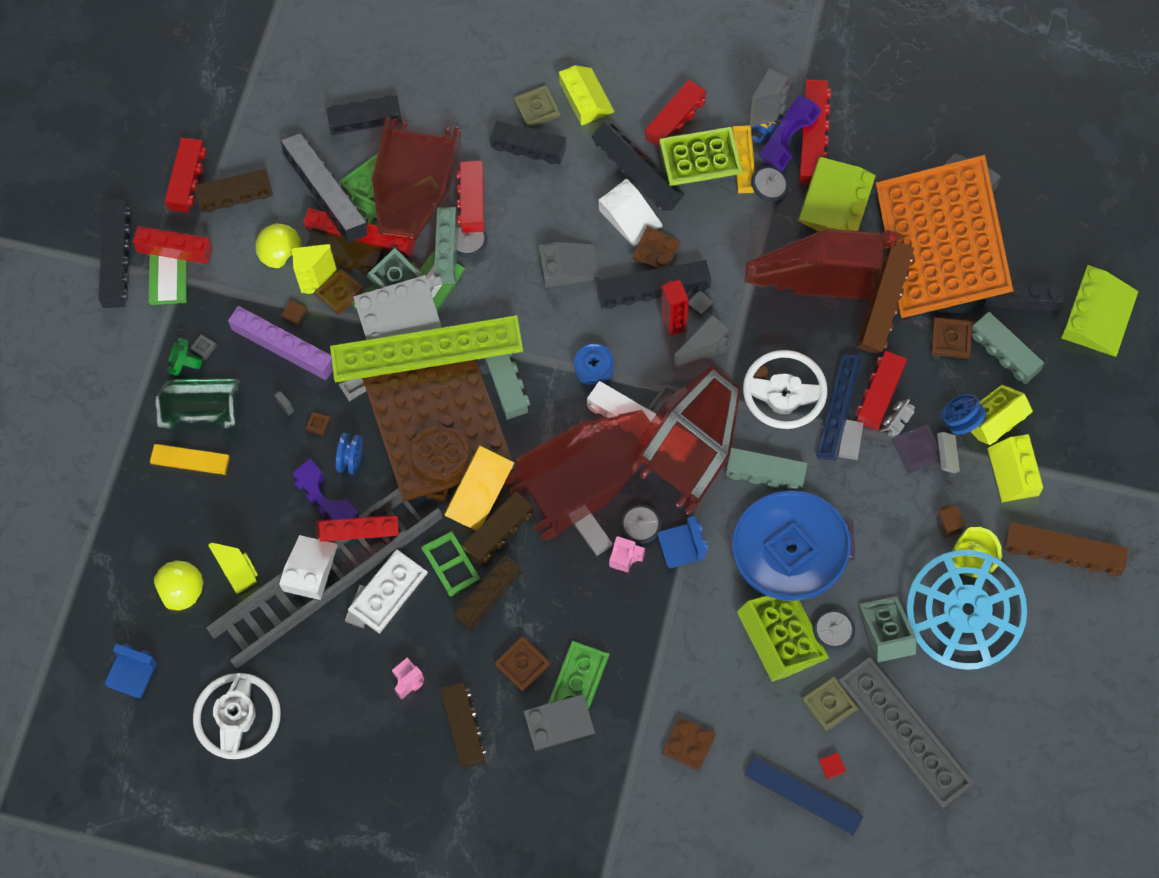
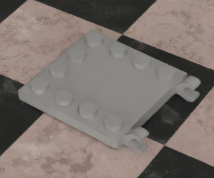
(399, 308)

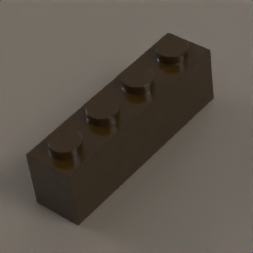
(234, 190)
(349, 255)
(498, 529)
(488, 593)
(462, 725)

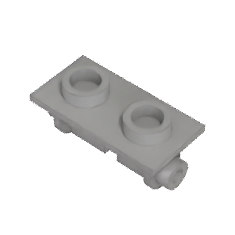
(901, 412)

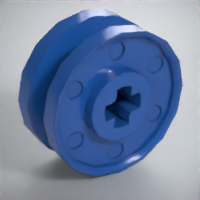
(596, 355)
(963, 414)
(349, 453)

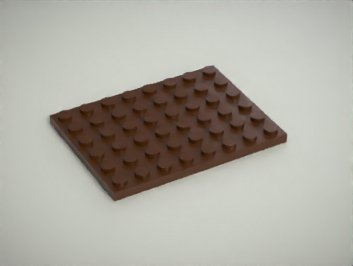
(429, 397)

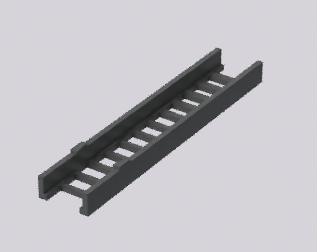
(272, 588)

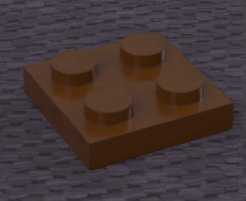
(655, 249)
(339, 291)
(951, 338)
(522, 664)
(689, 744)

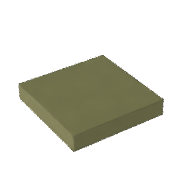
(536, 107)
(829, 704)

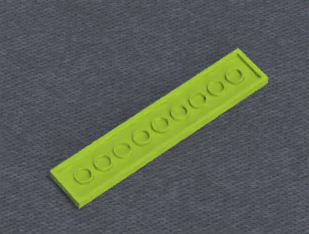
(426, 348)

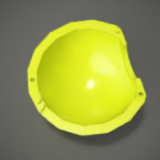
(276, 244)
(978, 540)
(178, 584)

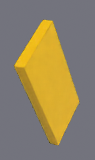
(479, 488)

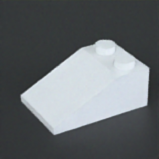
(628, 212)
(308, 567)

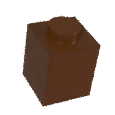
(950, 521)

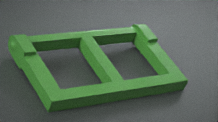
(455, 590)

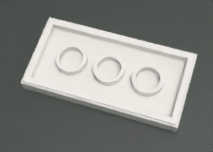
(388, 591)

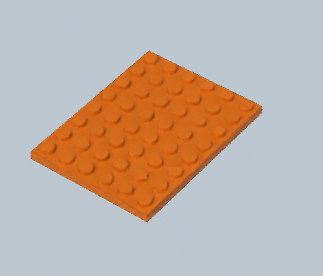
(954, 235)

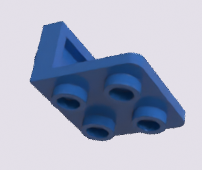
(683, 544)
(130, 671)

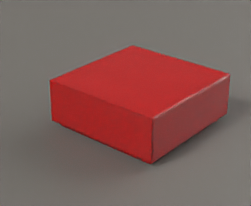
(832, 766)

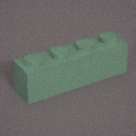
(446, 245)
(1006, 348)
(507, 385)
(766, 469)

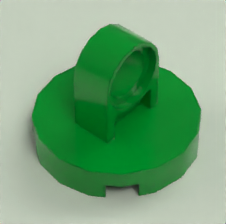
(180, 357)

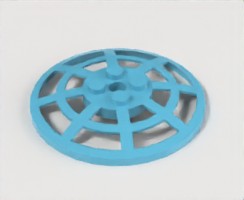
(957, 618)

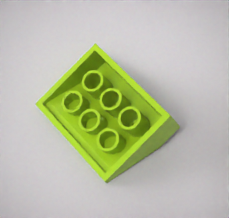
(700, 156)
(836, 196)
(1100, 312)
(781, 636)

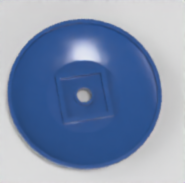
(794, 520)

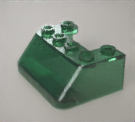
(198, 401)

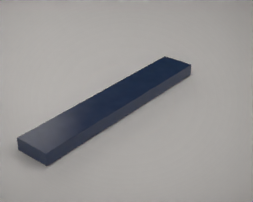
(839, 406)
(804, 796)

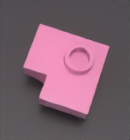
(625, 554)
(408, 678)

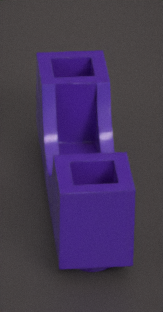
(800, 114)
(310, 479)

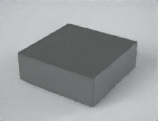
(700, 303)
(203, 347)
(284, 403)

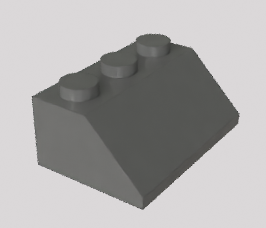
(769, 98)

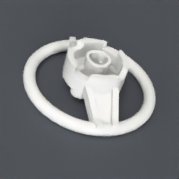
(797, 394)
(233, 726)

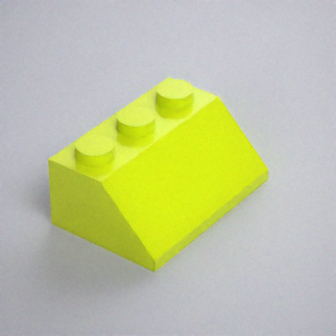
(584, 94)
(313, 266)
(1003, 411)
(1015, 468)
(235, 566)

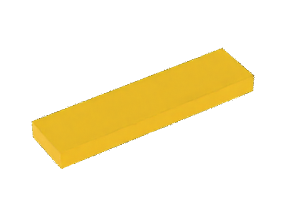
(743, 142)
(189, 459)

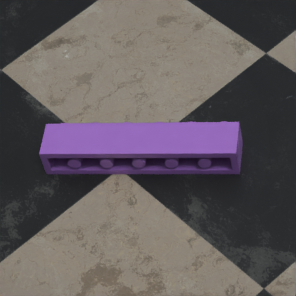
(281, 342)

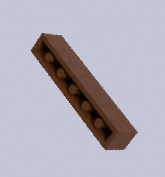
(885, 298)
(1065, 549)

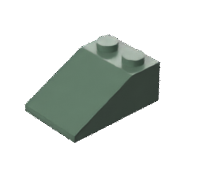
(392, 270)
(888, 629)

